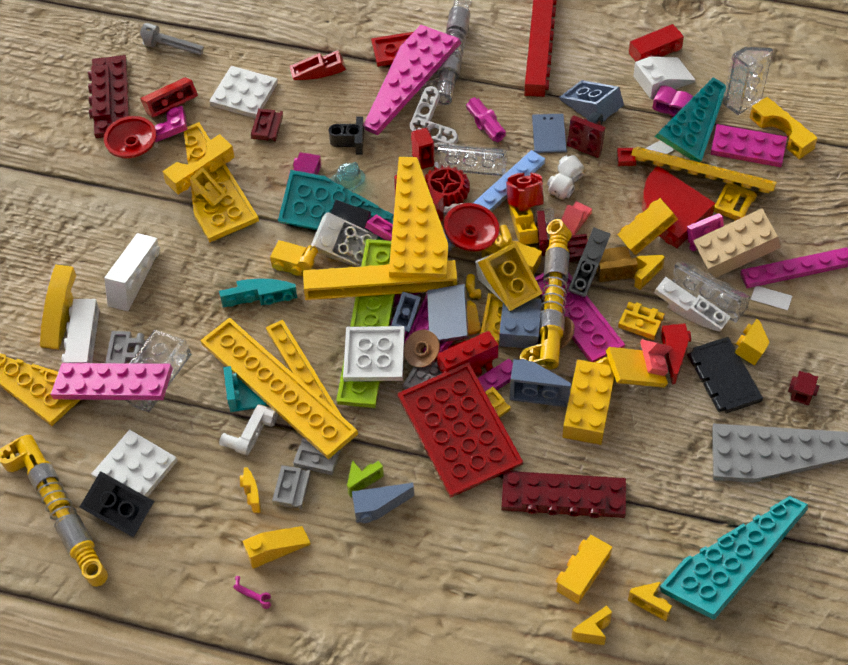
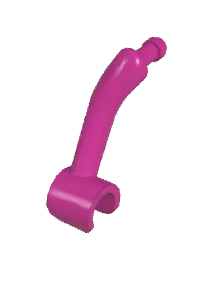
(252, 594)

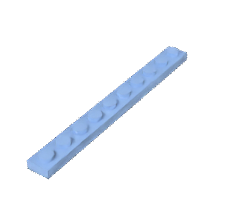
(498, 192)

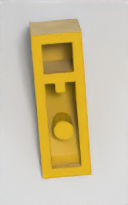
(274, 544)

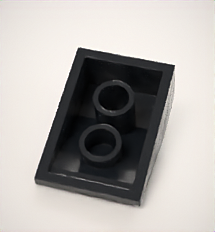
(116, 504)

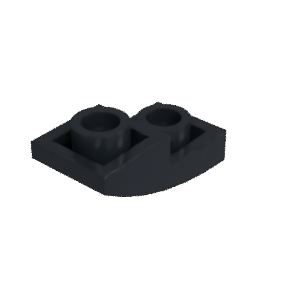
(350, 213)

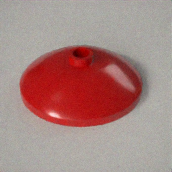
(130, 137)
(474, 220)

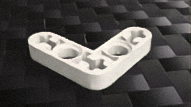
(424, 120)

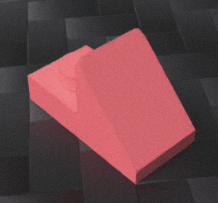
(576, 216)
(654, 357)

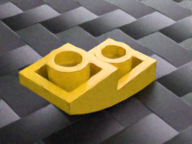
(250, 488)

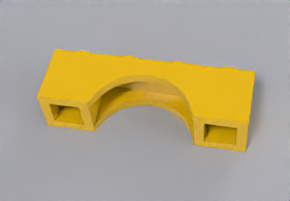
(769, 114)
(218, 153)

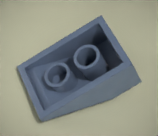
(593, 97)
(521, 325)
(537, 385)

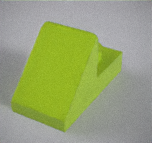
(360, 479)

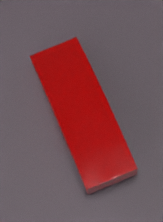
(318, 66)

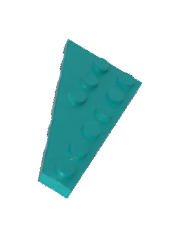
(692, 125)

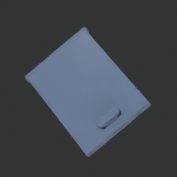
(548, 133)

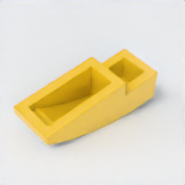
(524, 225)

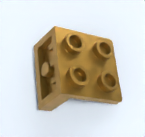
(616, 265)

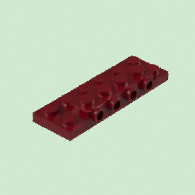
(108, 92)
(564, 494)

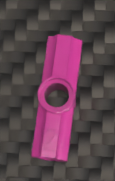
(486, 119)

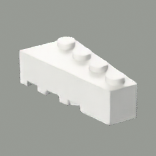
(130, 271)

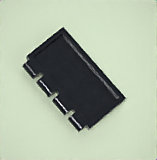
(724, 376)

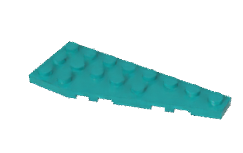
(313, 195)
(720, 571)

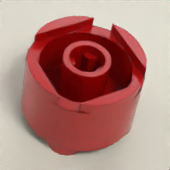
(525, 191)

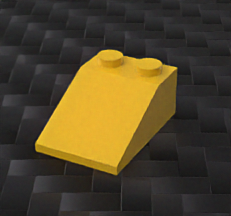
(510, 276)

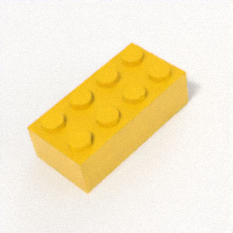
(588, 402)

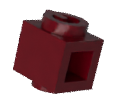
(803, 387)

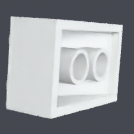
(661, 71)

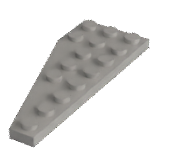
(764, 452)

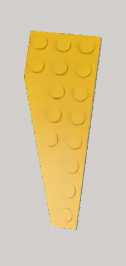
(233, 210)
(417, 234)

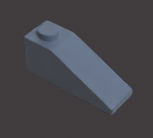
(377, 502)

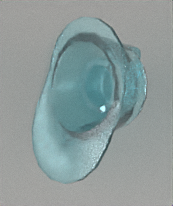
(349, 176)

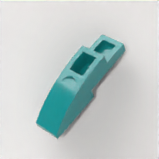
(265, 290)

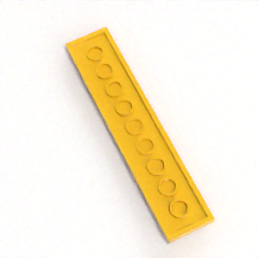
(279, 388)

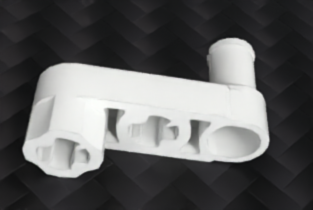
(261, 416)

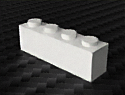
(81, 331)

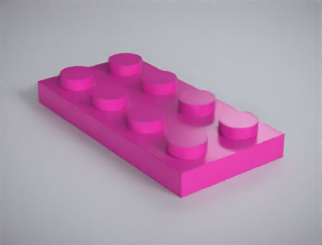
(748, 145)

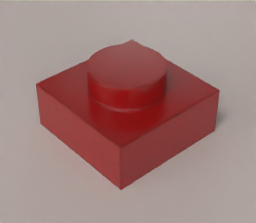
(625, 158)

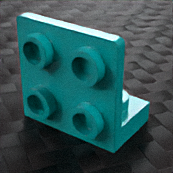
(239, 395)

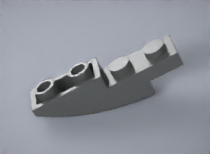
(589, 262)

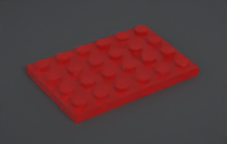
(460, 429)

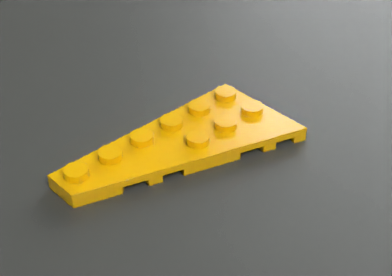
(33, 388)

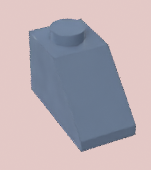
(406, 311)

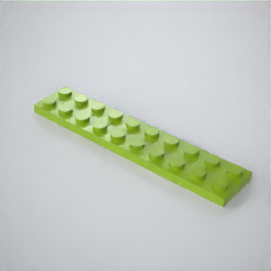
(368, 312)

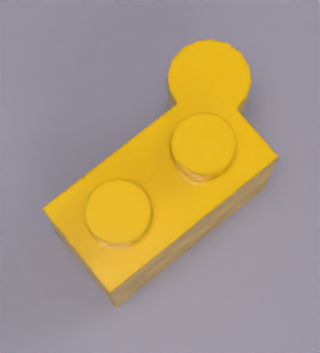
(293, 258)

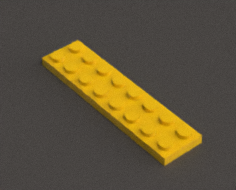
(696, 168)

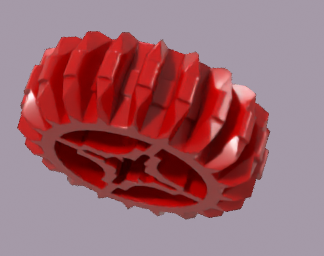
(449, 183)

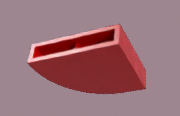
(681, 199)

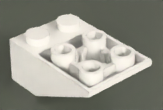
(341, 240)

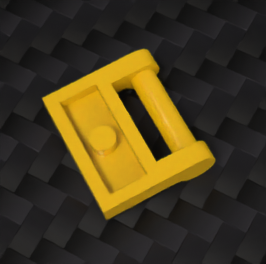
(729, 198)

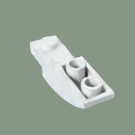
(692, 308)

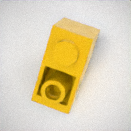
(753, 343)

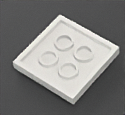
(243, 91)
(374, 353)
(137, 463)

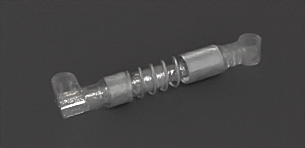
(449, 71)

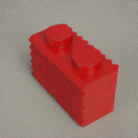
(423, 147)

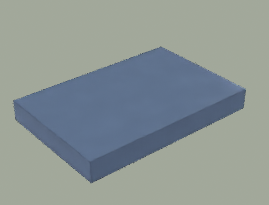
(448, 313)

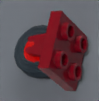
(587, 134)

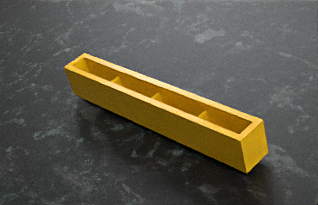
(368, 282)

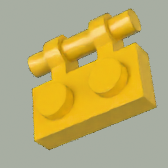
(641, 324)

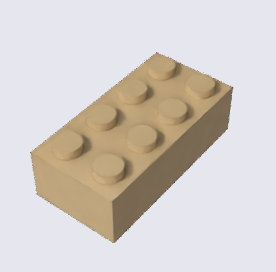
(737, 243)

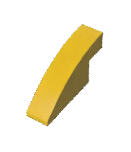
(56, 306)

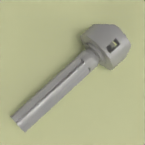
(153, 36)

